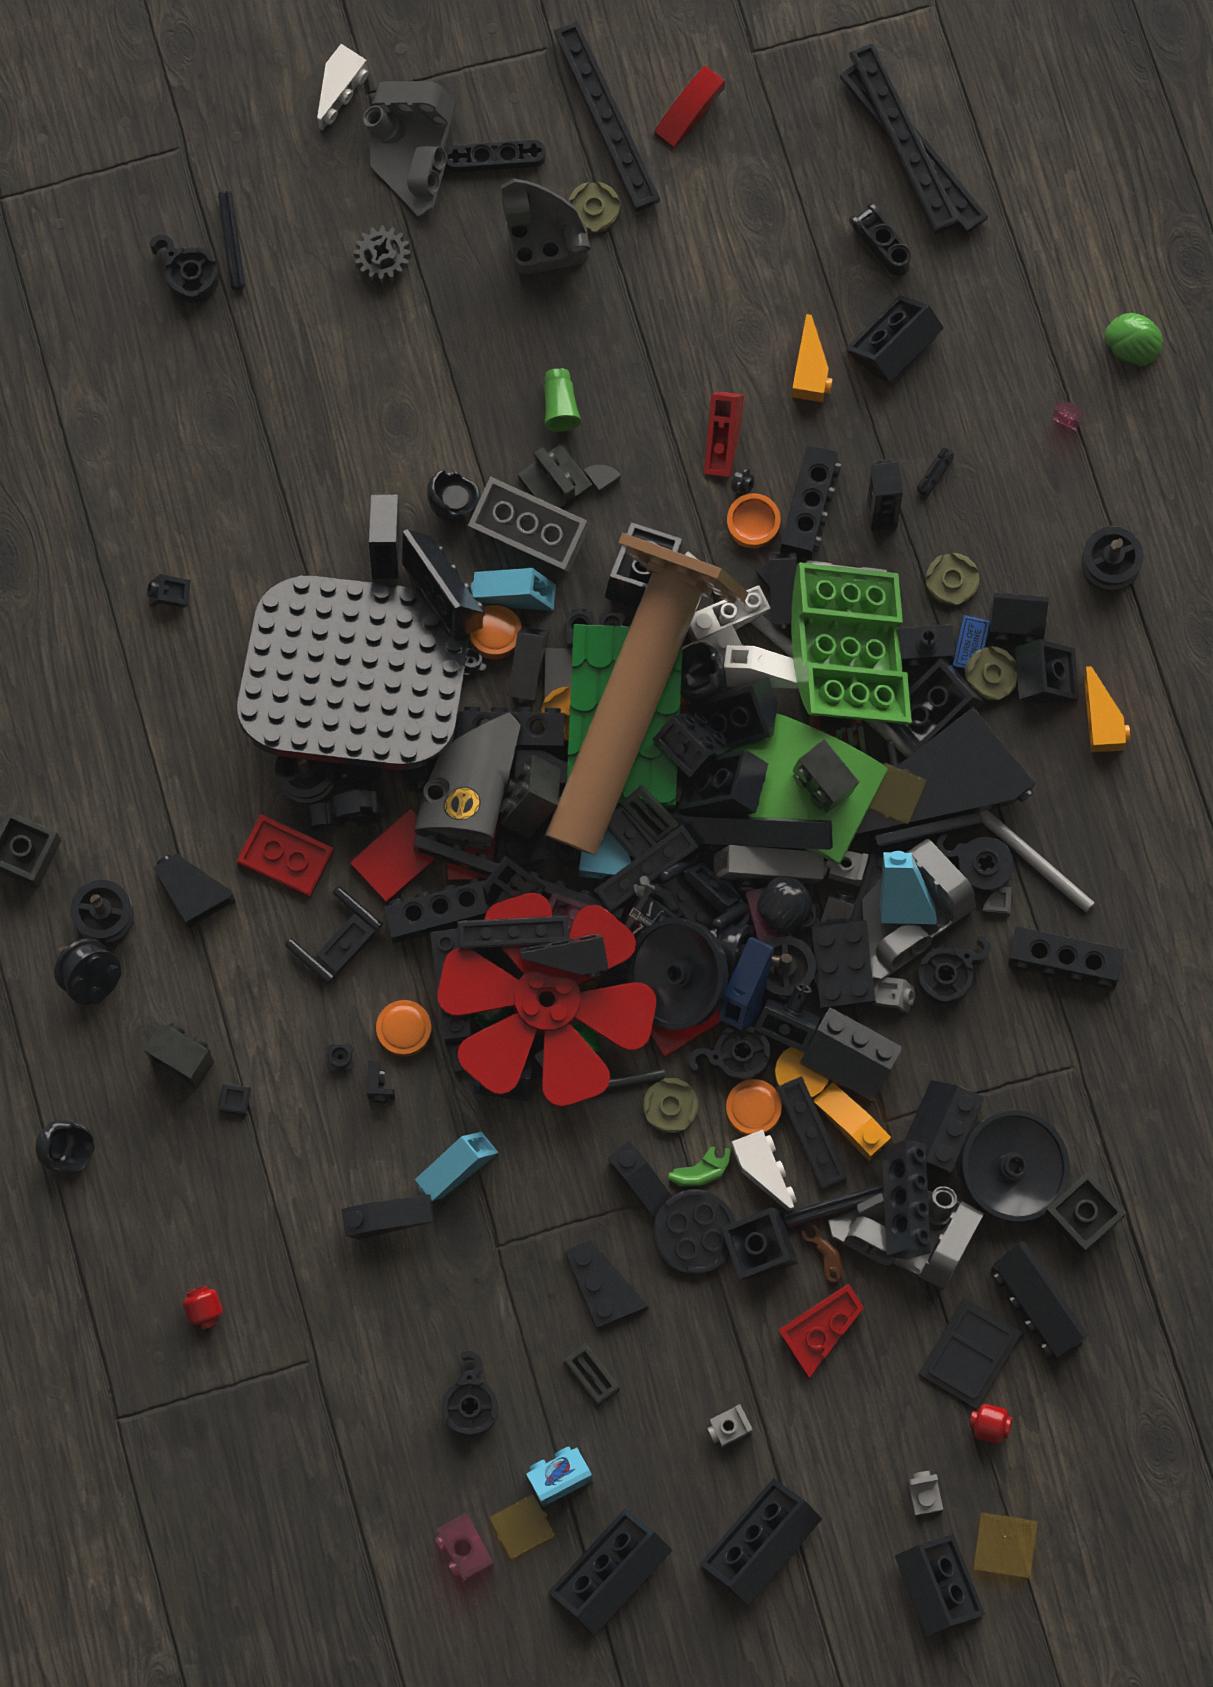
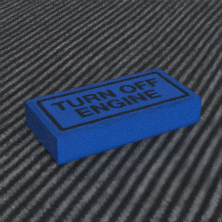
(971, 639)

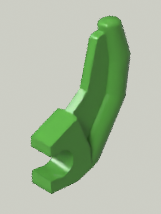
(704, 1172)

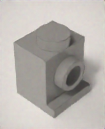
(851, 875)
(741, 1426)

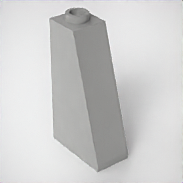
(768, 864)

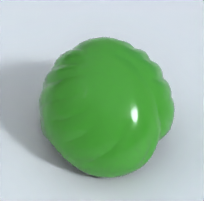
(1134, 339)

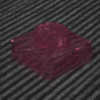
(1068, 414)

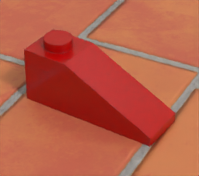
(723, 432)

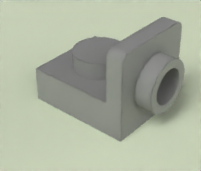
(894, 993)
(925, 1493)

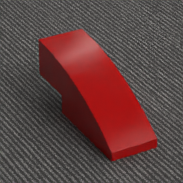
(690, 106)

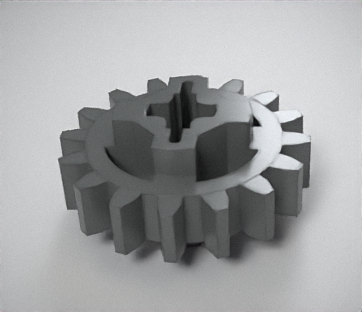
(377, 244)

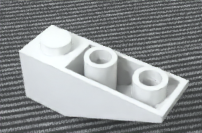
(341, 76)
(725, 614)
(753, 663)
(759, 1165)

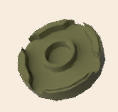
(596, 206)
(952, 579)
(991, 673)
(670, 1105)

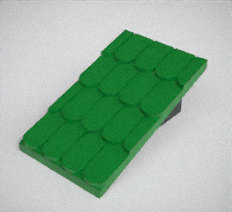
(592, 664)

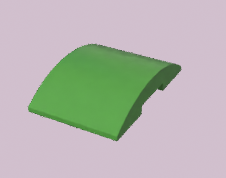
(849, 643)
(786, 799)

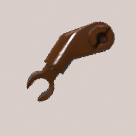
(831, 1256)

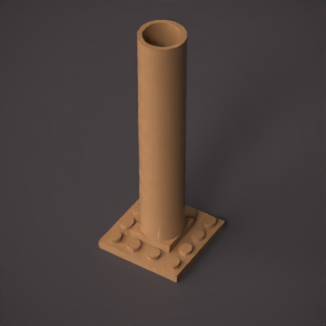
(634, 688)

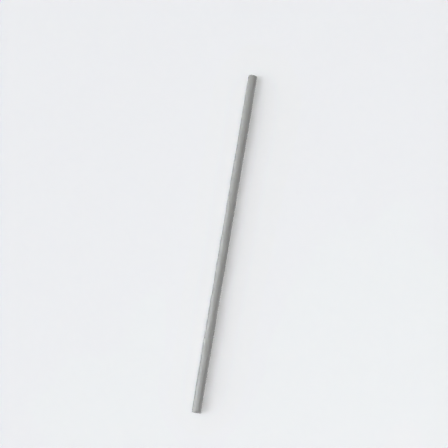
(988, 818)

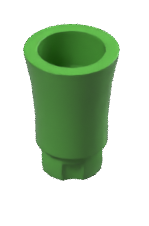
(560, 402)

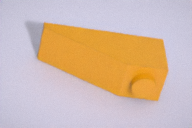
(811, 372)
(1104, 718)
(852, 1121)

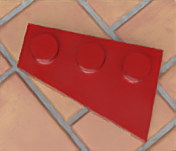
(820, 1327)

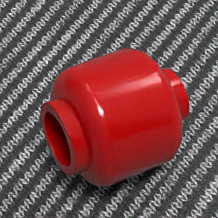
(202, 1307)
(991, 1423)

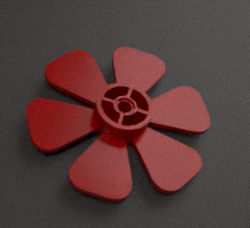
(569, 1064)

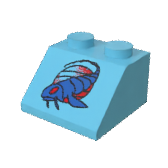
(559, 1476)

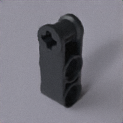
(872, 225)

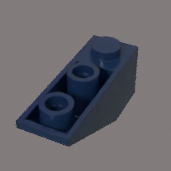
(747, 985)

